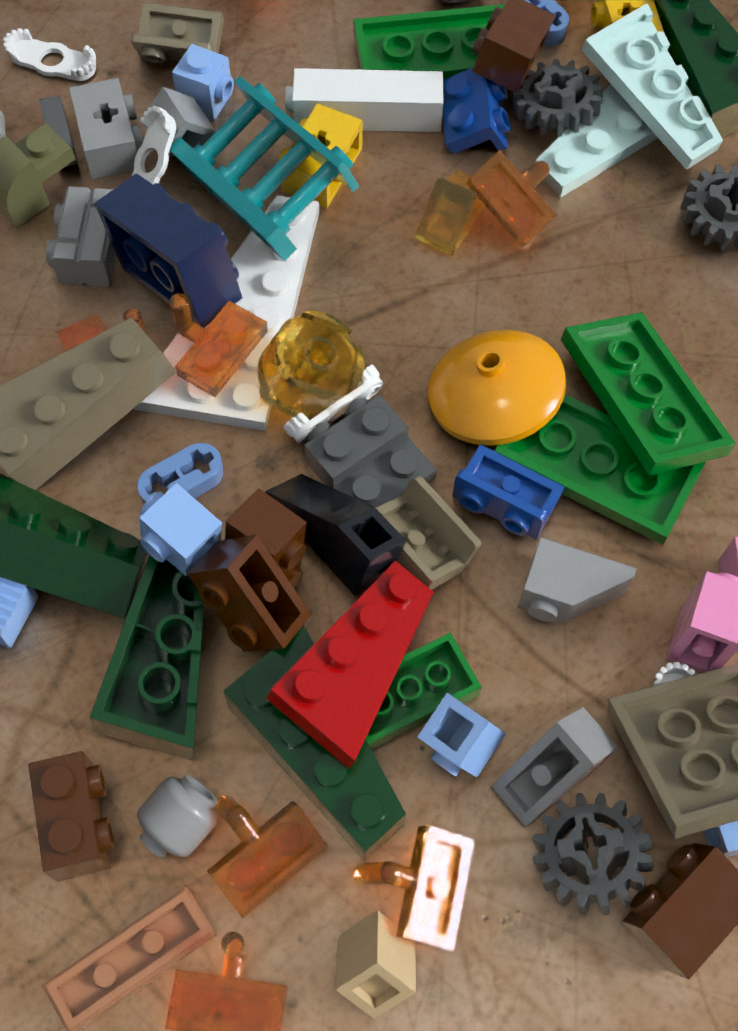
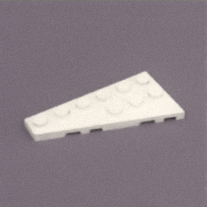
(268, 291)

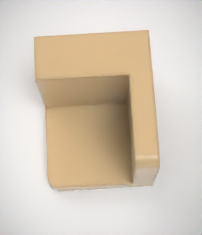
(375, 966)

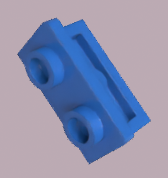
(474, 112)
(507, 492)

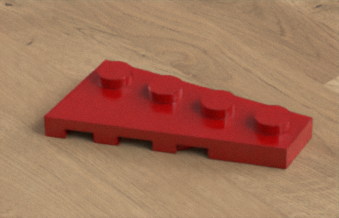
(349, 669)

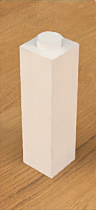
(378, 97)

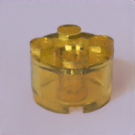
(309, 364)

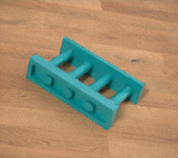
(249, 203)

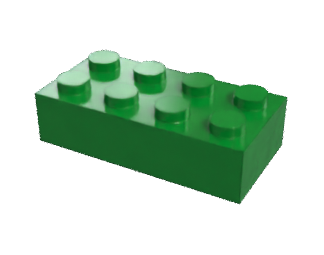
(420, 687)

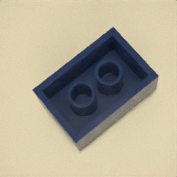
(170, 247)

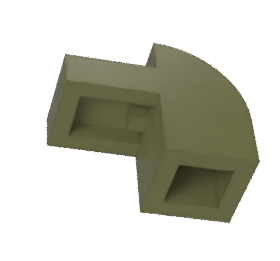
(25, 168)

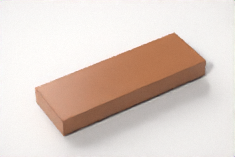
(128, 960)

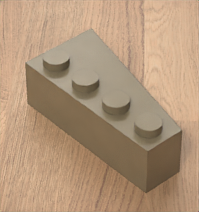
(75, 399)

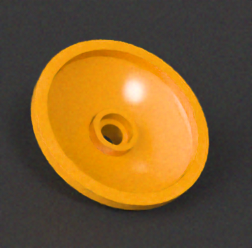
(500, 401)

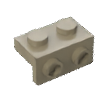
(170, 30)
(435, 536)

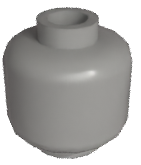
(177, 816)

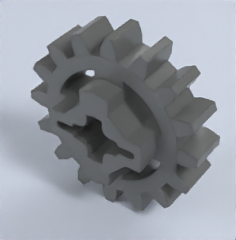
(558, 97)
(713, 206)
(613, 847)

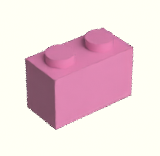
(707, 624)

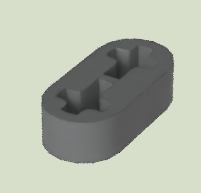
(56, 118)

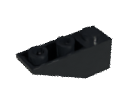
(342, 531)

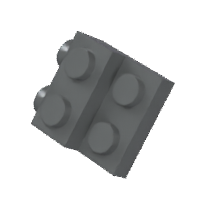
(367, 453)

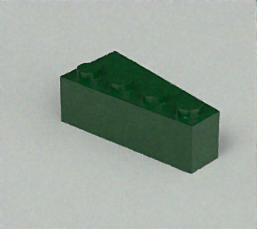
(708, 53)
(67, 551)
(155, 666)
(353, 799)

